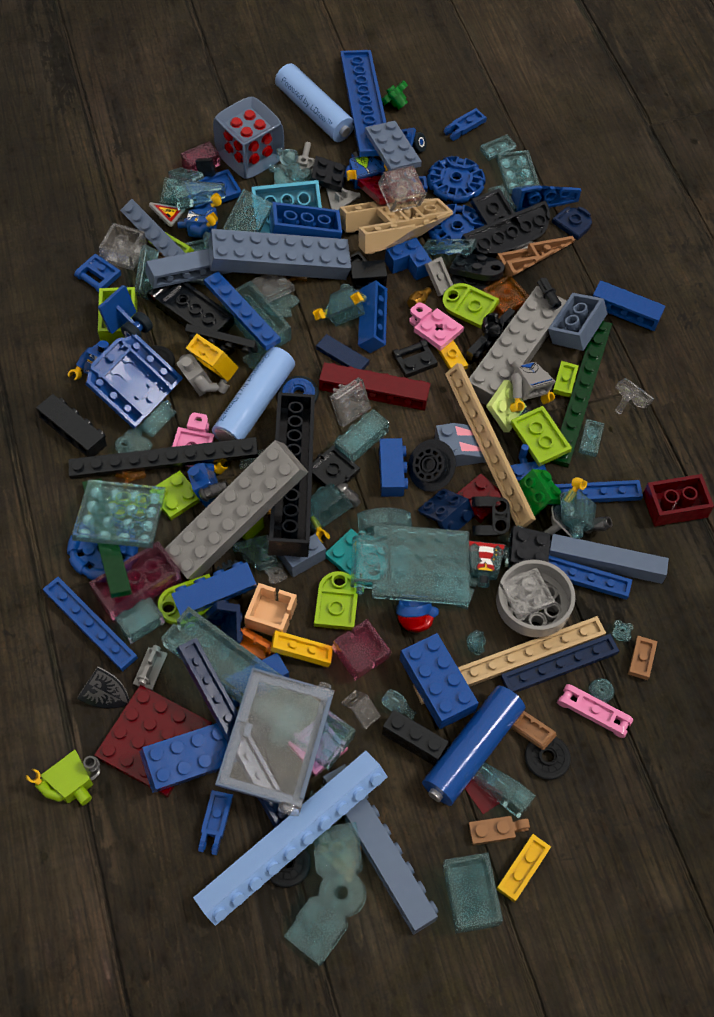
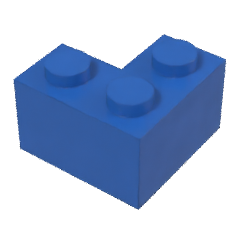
(408, 255)

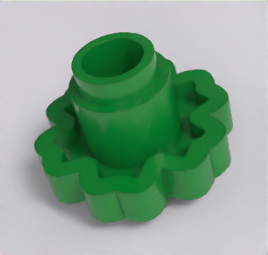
(395, 95)

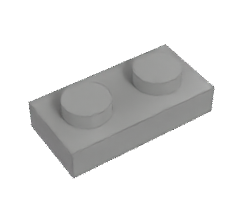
(439, 275)

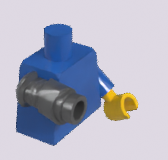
(205, 481)

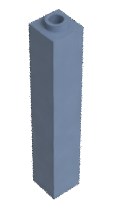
(610, 558)

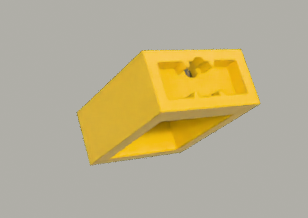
(212, 357)

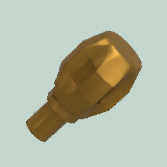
(419, 296)

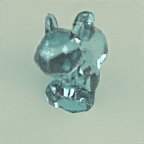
(293, 171)

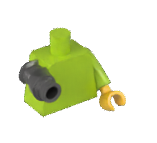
(68, 779)

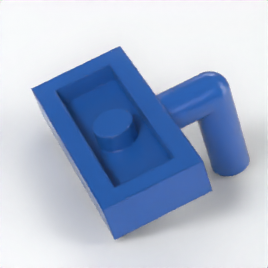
(522, 469)

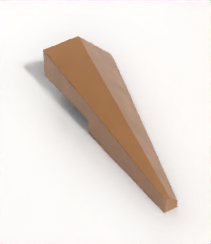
(519, 260)

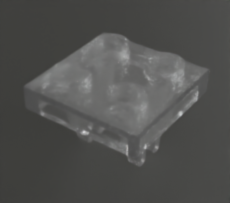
(350, 401)

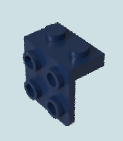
(448, 509)
(227, 617)

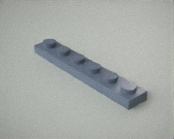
(152, 230)

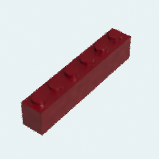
(378, 386)

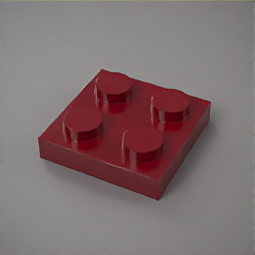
(481, 487)

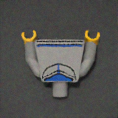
(530, 382)

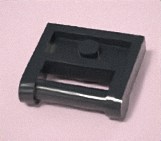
(417, 363)

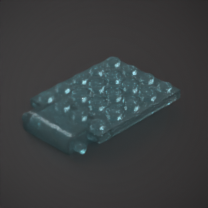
(412, 564)

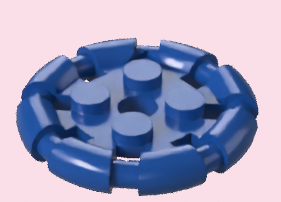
(456, 168)
(467, 221)
(92, 557)

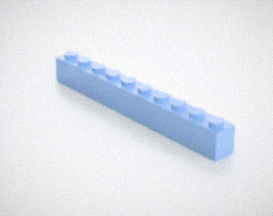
(290, 838)

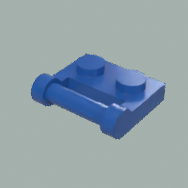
(99, 268)

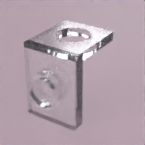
(362, 708)

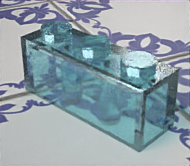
(362, 435)

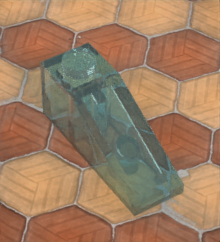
(195, 193)
(504, 789)

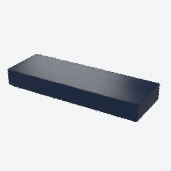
(341, 353)

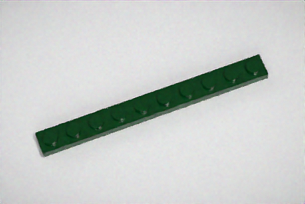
(582, 390)

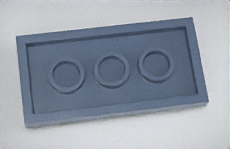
(392, 146)

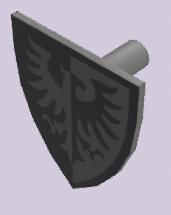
(557, 523)
(104, 691)

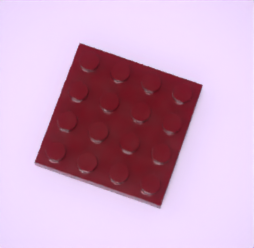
(144, 722)

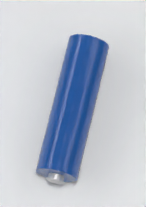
(473, 745)

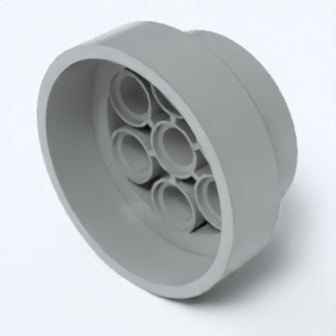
(559, 587)

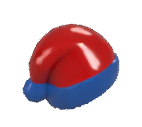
(416, 615)

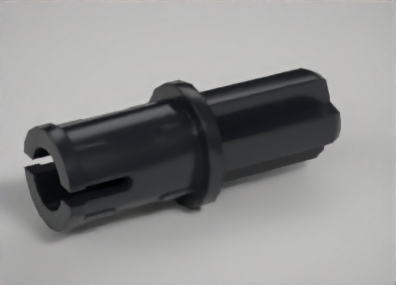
(549, 293)

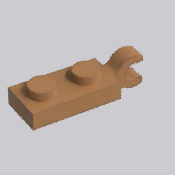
(496, 830)

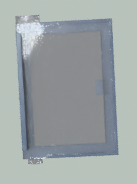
(276, 739)

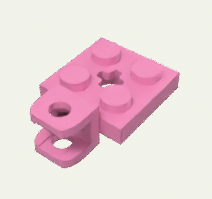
(428, 322)
(195, 433)

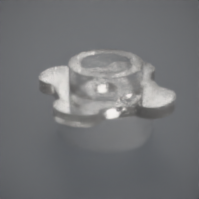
(272, 578)

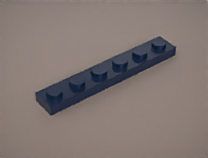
(560, 664)

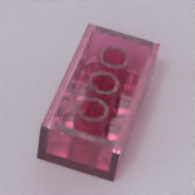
(148, 574)

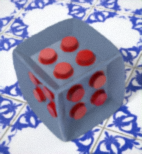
(248, 137)

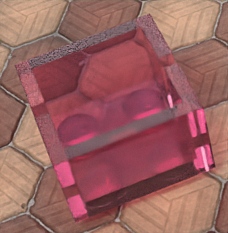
(363, 650)

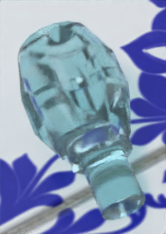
(394, 700)

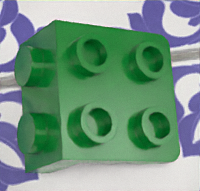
(539, 490)

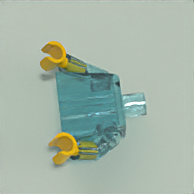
(343, 305)

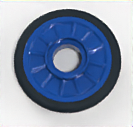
(300, 383)

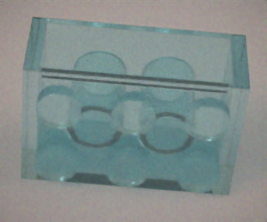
(472, 893)

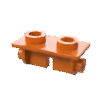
(256, 644)

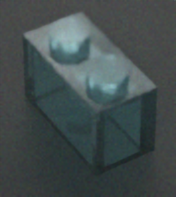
(140, 620)

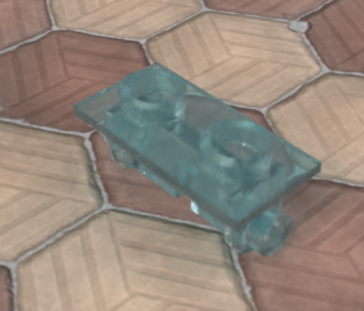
(157, 418)

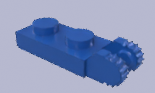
(465, 124)
(215, 820)

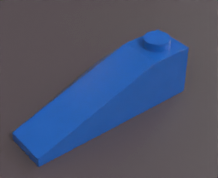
(554, 196)

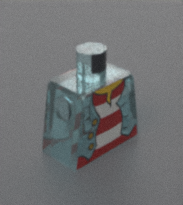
(485, 561)

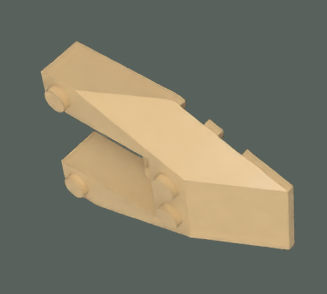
(385, 229)

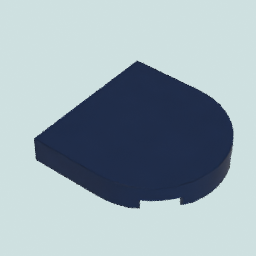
(573, 221)

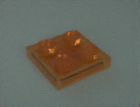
(509, 293)

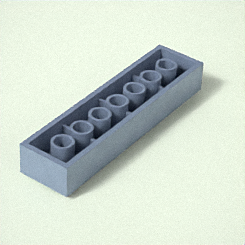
(278, 254)

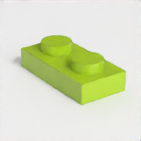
(565, 379)

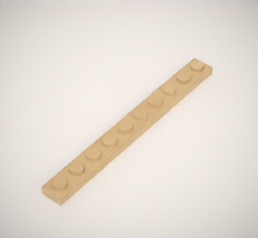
(490, 446)
(530, 652)

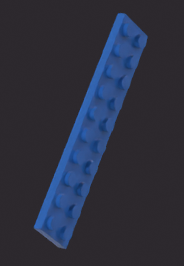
(363, 96)

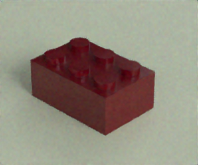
(678, 500)

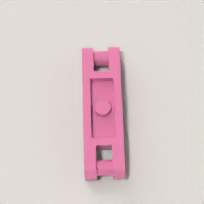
(595, 710)

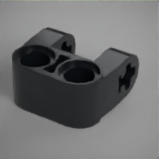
(504, 517)

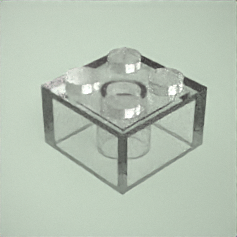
(402, 188)
(122, 246)

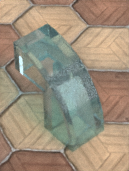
(386, 516)

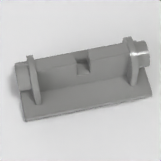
(150, 667)

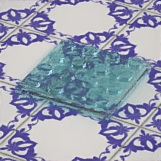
(119, 514)

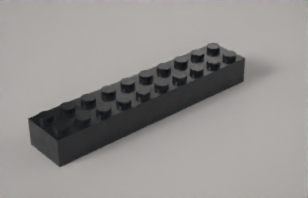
(292, 513)

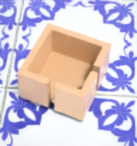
(266, 613)

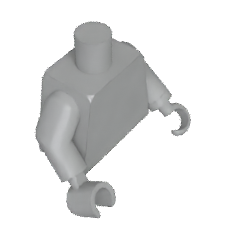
(197, 376)

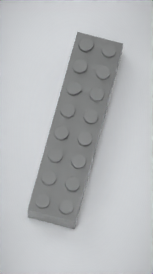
(518, 340)
(236, 510)

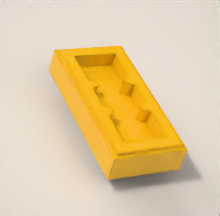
(452, 356)

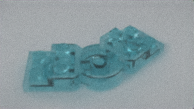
(324, 917)

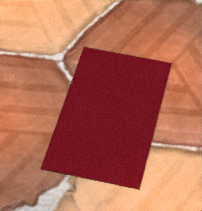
(480, 797)

